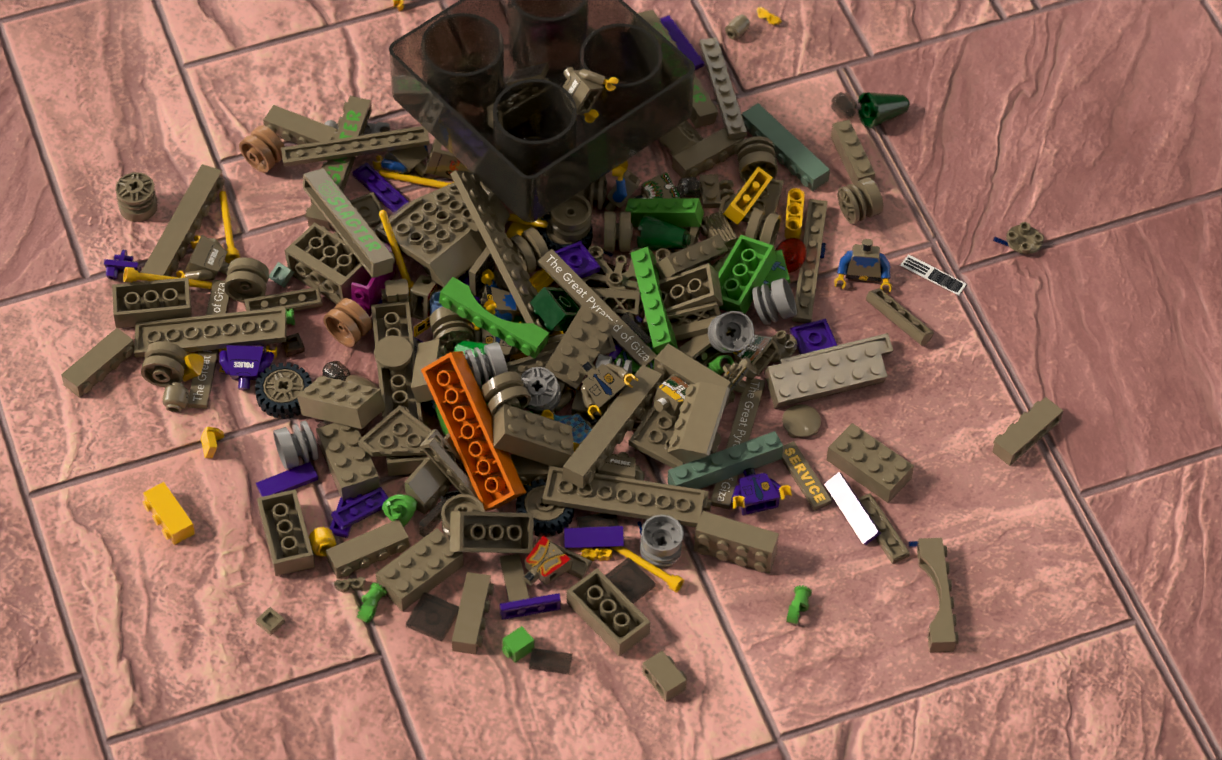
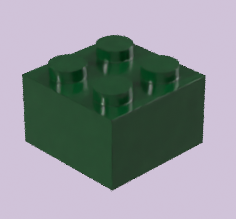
(555, 308)

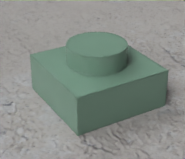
(281, 274)

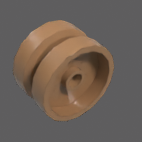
(262, 148)
(347, 322)

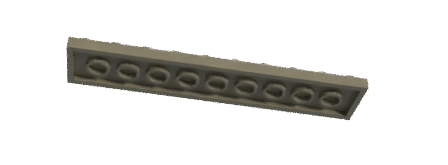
(498, 244)

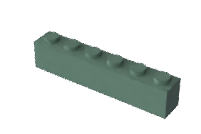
(788, 149)
(727, 462)

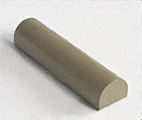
(293, 300)
(899, 316)

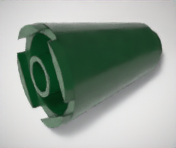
(881, 107)
(661, 234)

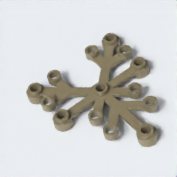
(617, 275)

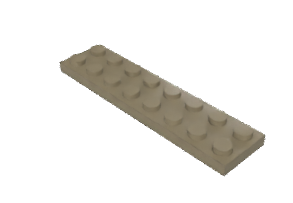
(214, 330)
(626, 497)

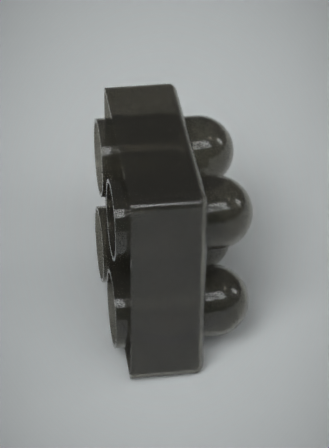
(538, 143)

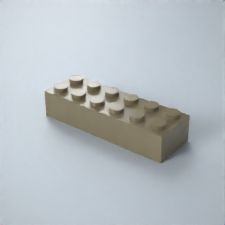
(825, 374)

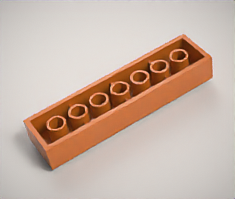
(472, 431)

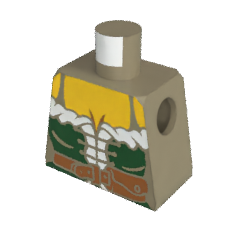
(759, 352)
(670, 395)

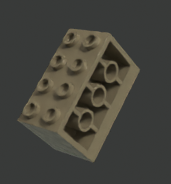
(326, 263)

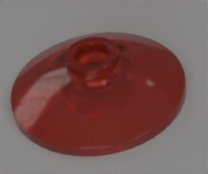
(790, 248)

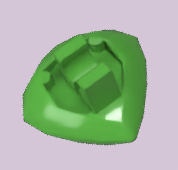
(400, 507)

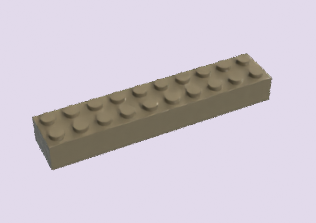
(396, 385)

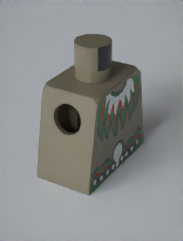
(658, 187)

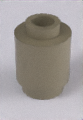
(737, 27)

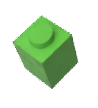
(517, 644)

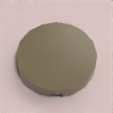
(393, 352)

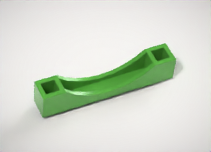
(650, 292)
(523, 336)

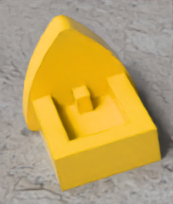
(193, 367)
(208, 440)

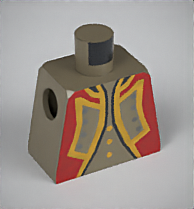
(422, 289)
(546, 563)

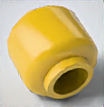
(321, 540)

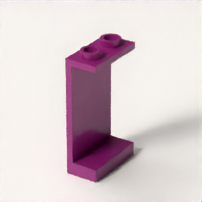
(372, 293)

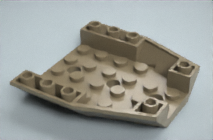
(446, 244)

